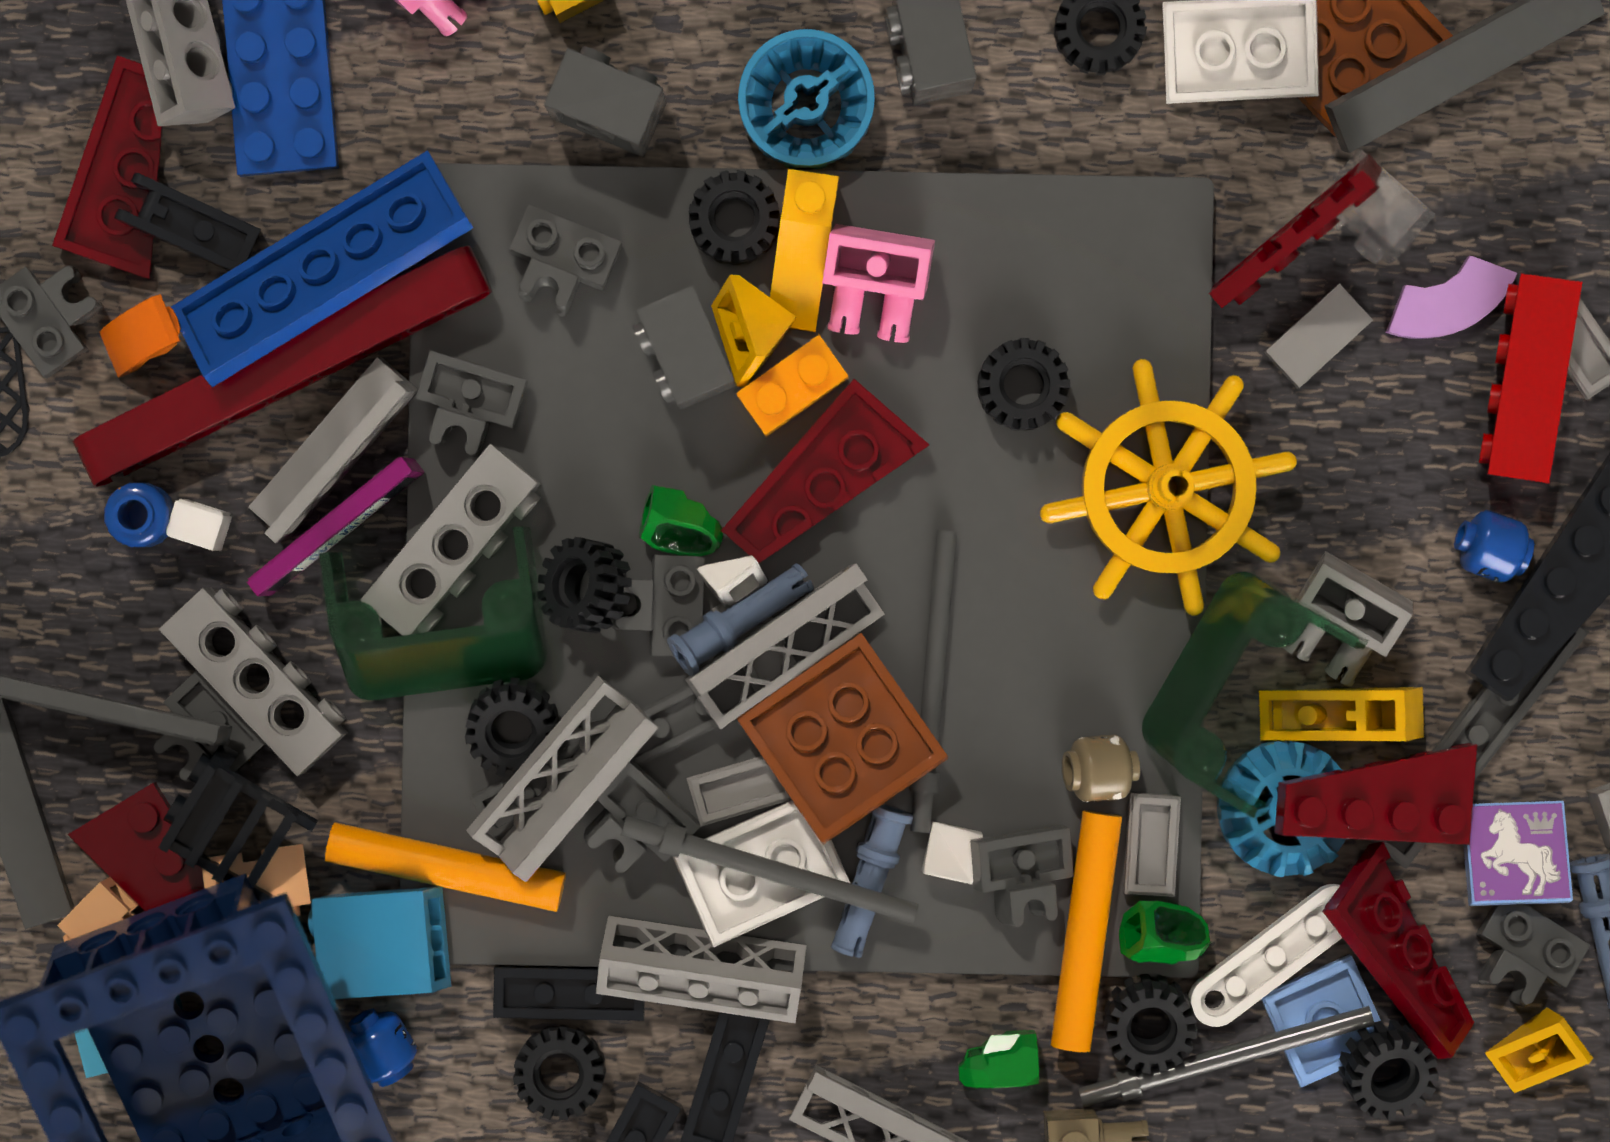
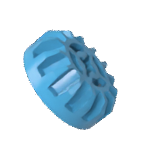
(842, 72)
(1263, 769)

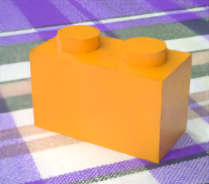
(792, 385)

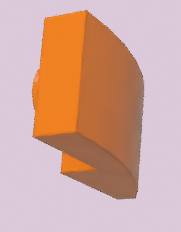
(140, 335)

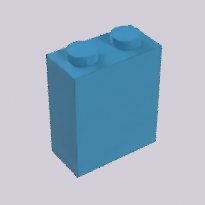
(381, 942)

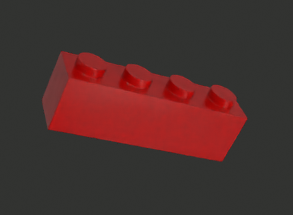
(1533, 377)

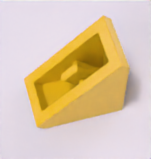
(748, 326)
(1538, 1051)

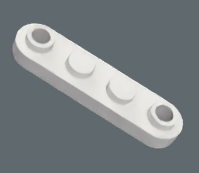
(1266, 960)

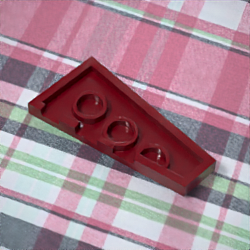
(120, 143)

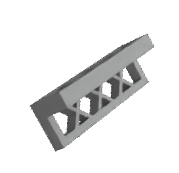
(332, 449)
(777, 629)
(571, 782)
(700, 977)
(864, 1105)

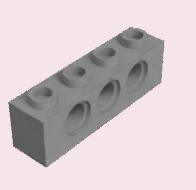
(181, 60)
(392, 590)
(192, 634)

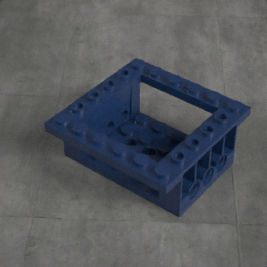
(258, 999)

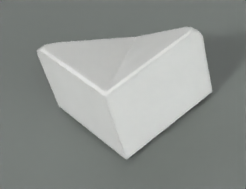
(198, 524)
(733, 579)
(949, 852)

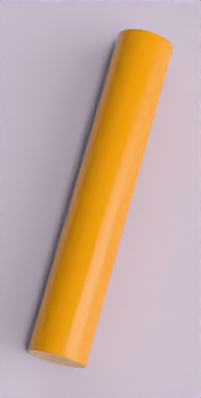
(441, 866)
(1086, 931)

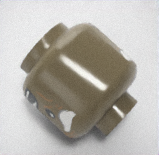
(1100, 768)

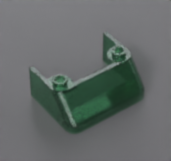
(1240, 610)
(382, 668)

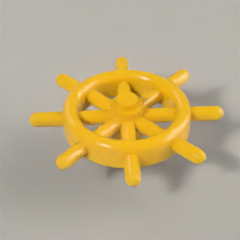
(1168, 487)

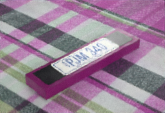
(335, 526)

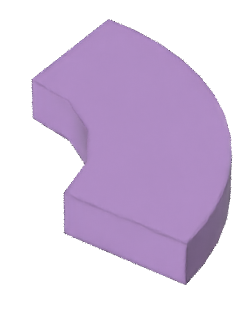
(1451, 305)

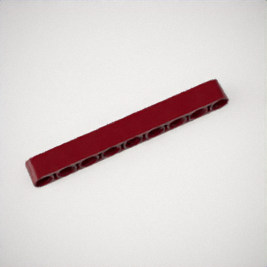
(331, 345)

